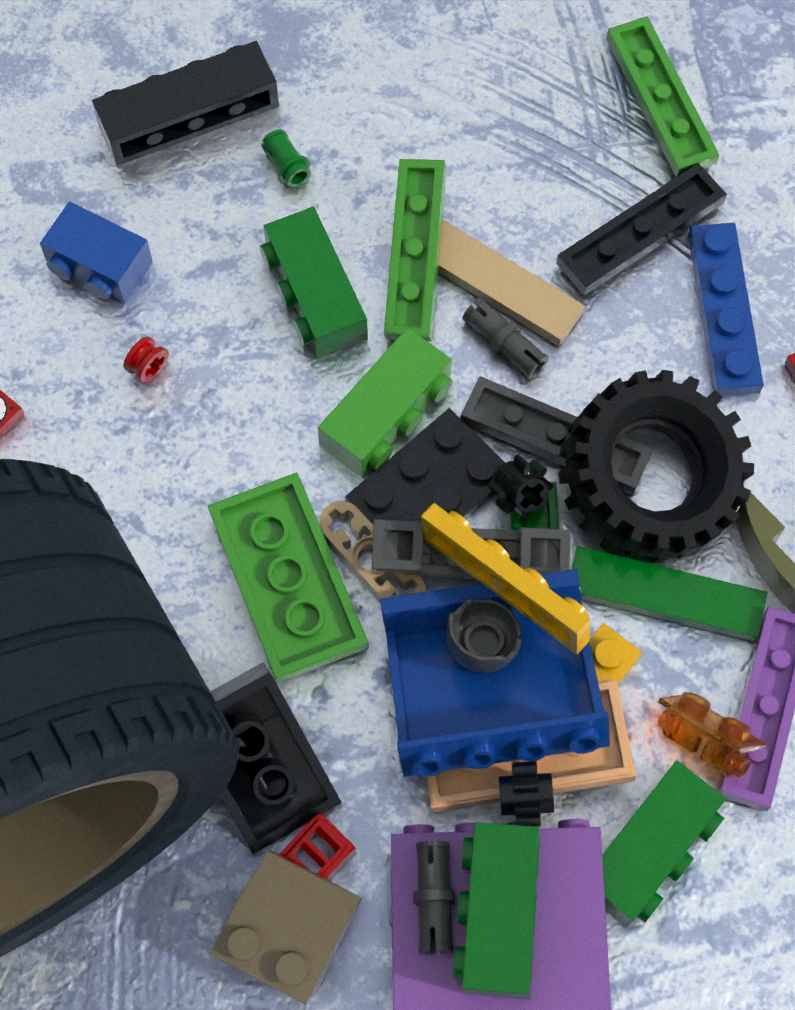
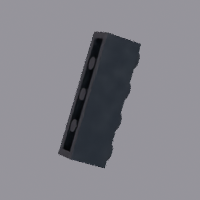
(186, 102)

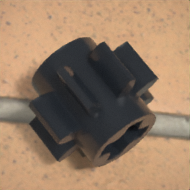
(521, 486)
(526, 794)

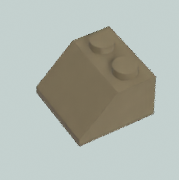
(286, 927)

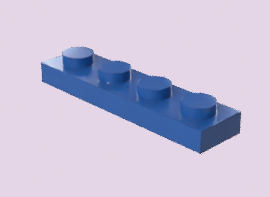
(725, 309)

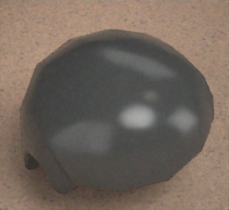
(483, 635)

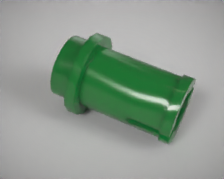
(291, 166)

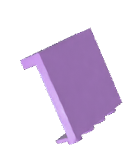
(569, 933)

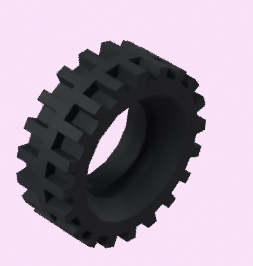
(704, 438)

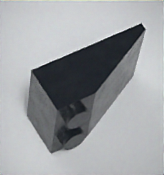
(277, 773)

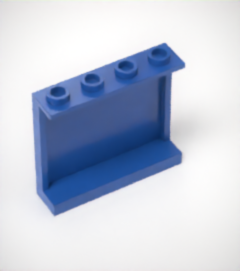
(464, 719)

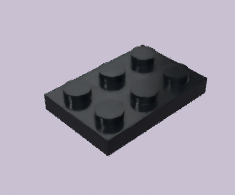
(438, 466)

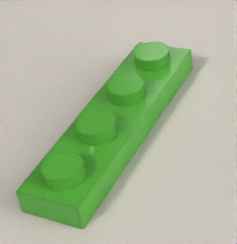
(661, 96)
(415, 247)

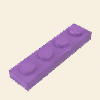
(767, 710)

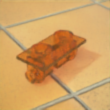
(727, 739)

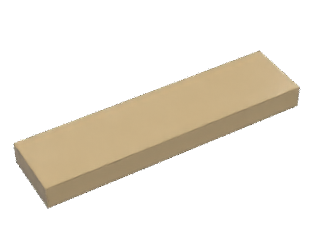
(507, 285)

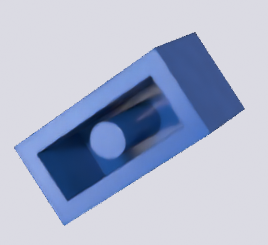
(96, 253)

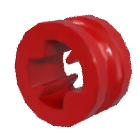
(145, 359)

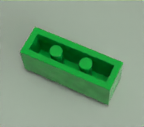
(313, 283)
(657, 843)
(498, 911)

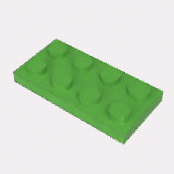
(288, 577)

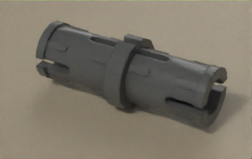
(505, 338)
(434, 897)

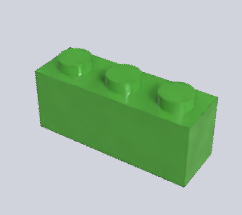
(386, 403)

